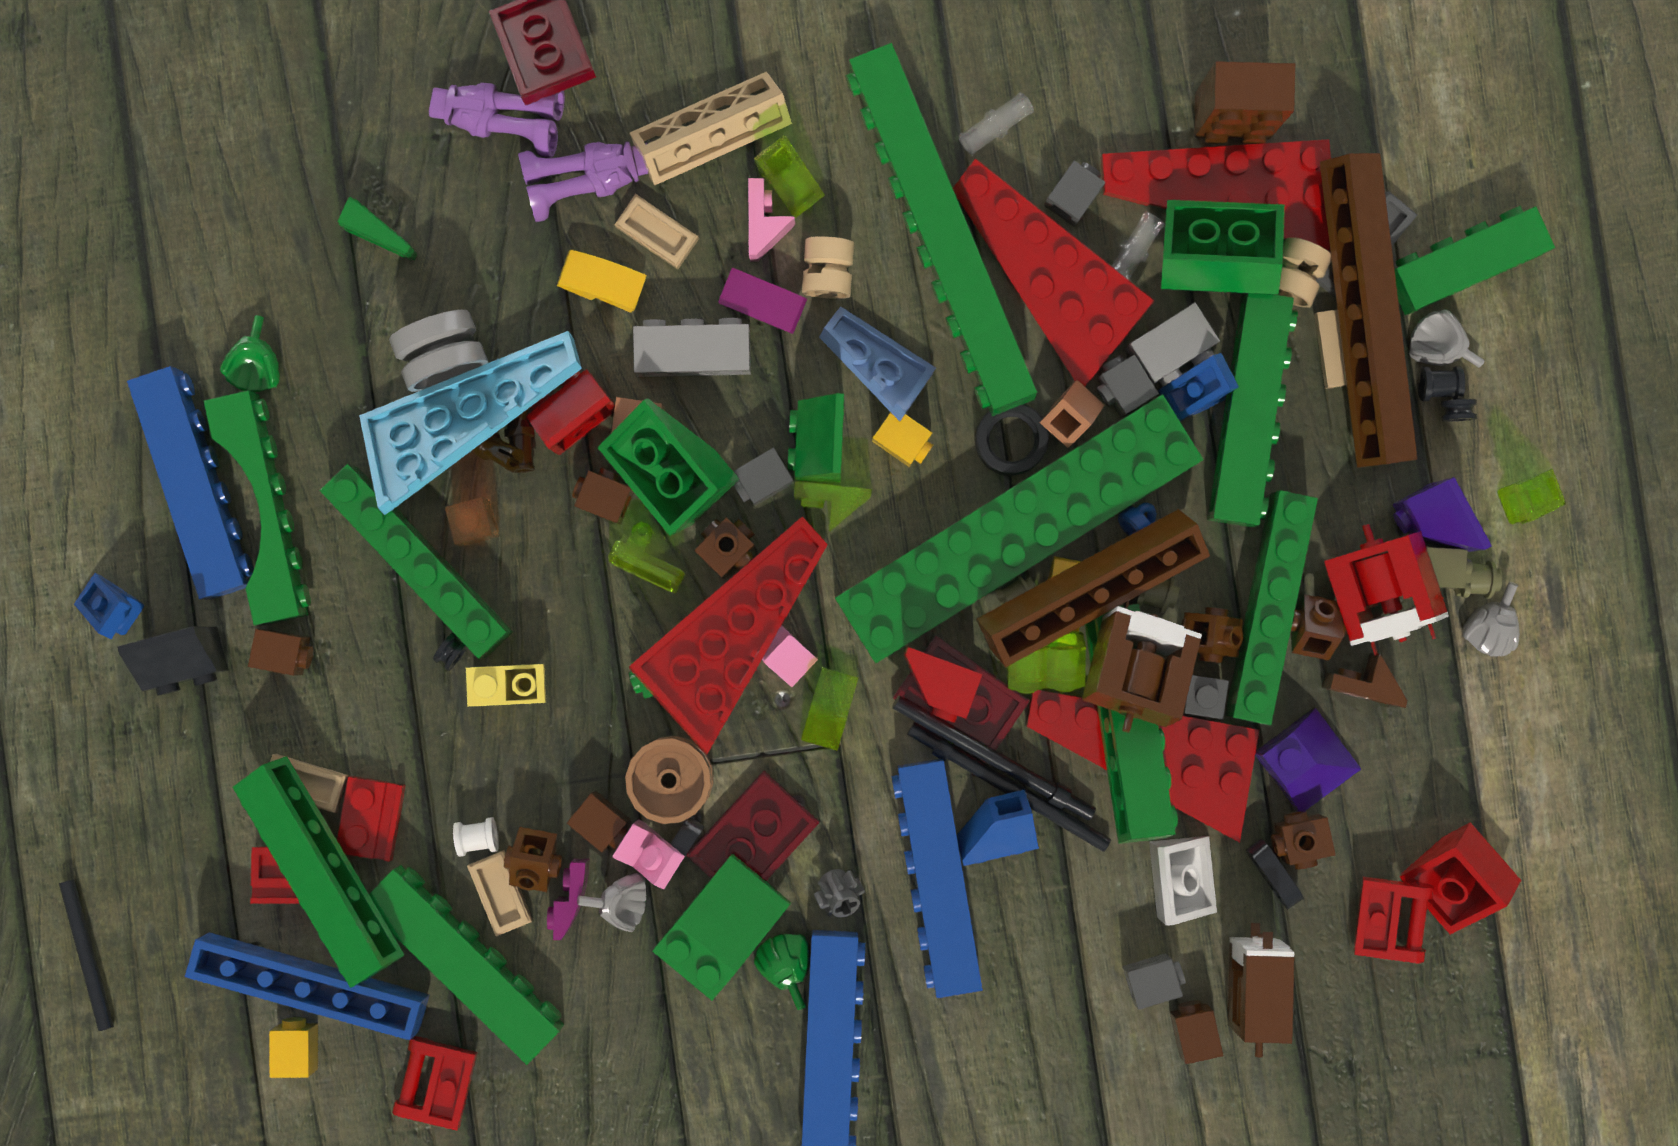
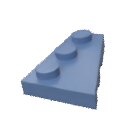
(878, 361)

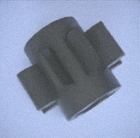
(839, 893)

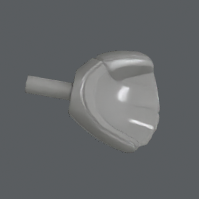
(1441, 340)
(1494, 626)
(621, 902)

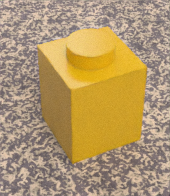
(904, 439)
(293, 1049)

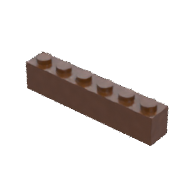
(1093, 587)

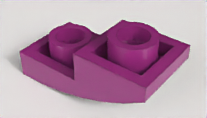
(762, 300)
(565, 909)

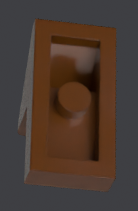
(1377, 683)

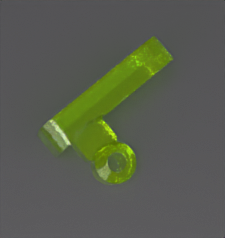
(634, 560)

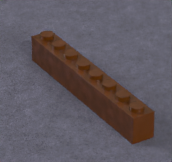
(1368, 309)

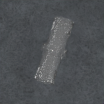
(996, 123)
(1136, 247)

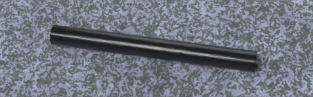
(86, 955)

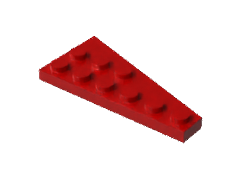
(1235, 173)
(1066, 286)
(717, 648)
(1206, 758)

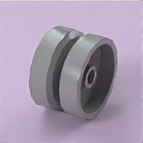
(437, 349)

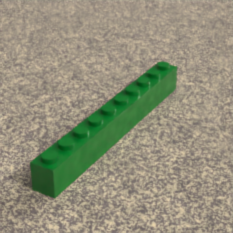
(941, 229)

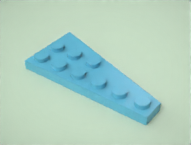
(436, 427)

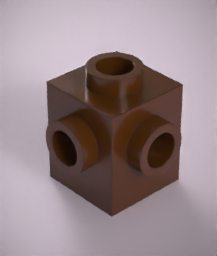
(711, 548)
(1316, 627)
(1219, 633)
(1315, 842)
(533, 859)

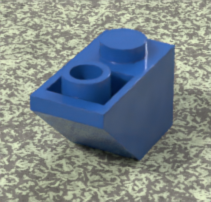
(998, 829)

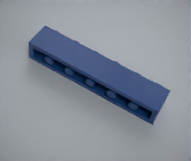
(191, 482)
(939, 878)
(306, 986)
(831, 1038)

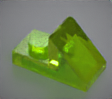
(788, 176)
(1531, 497)
(844, 499)
(829, 708)

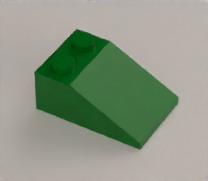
(817, 438)
(667, 466)
(721, 927)

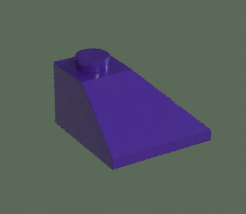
(1441, 516)
(1307, 760)

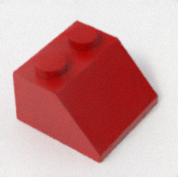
(571, 412)
(943, 684)
(1466, 878)

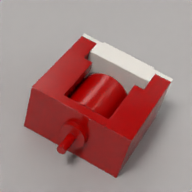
(1382, 579)

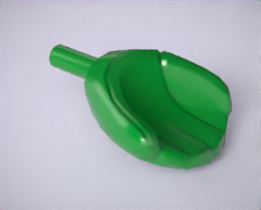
(251, 362)
(784, 963)

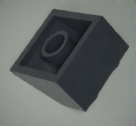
(175, 658)

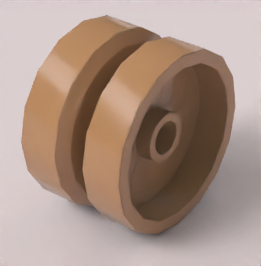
(651, 794)

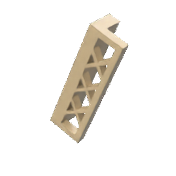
(714, 131)

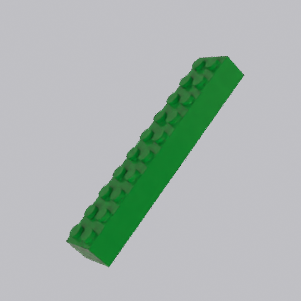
(1019, 529)

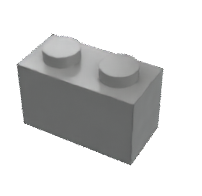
(1174, 344)

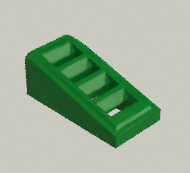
(364, 224)

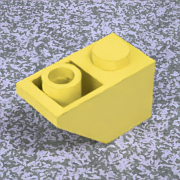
(505, 685)

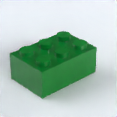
(1223, 247)

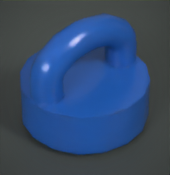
(1133, 520)

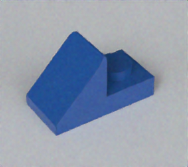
(1200, 387)
(108, 607)

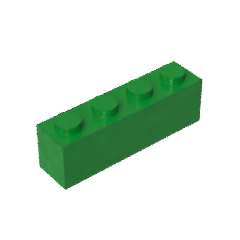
(1472, 259)

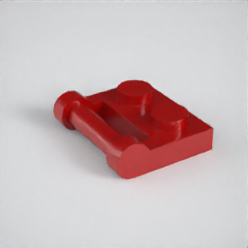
(1380, 917)
(446, 1087)

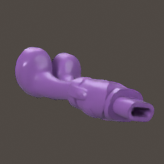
(477, 109)
(605, 169)

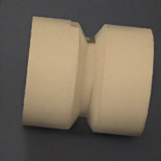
(1313, 264)
(828, 267)

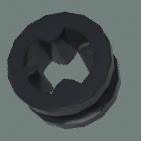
(1459, 410)
(450, 652)

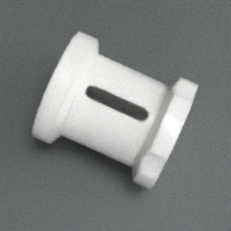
(475, 836)

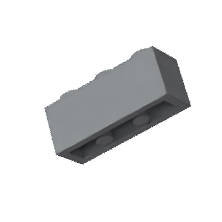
(692, 348)

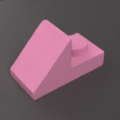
(764, 231)
(788, 657)
(649, 854)

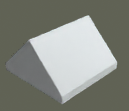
(1183, 879)

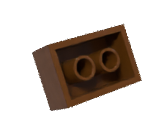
(1244, 101)

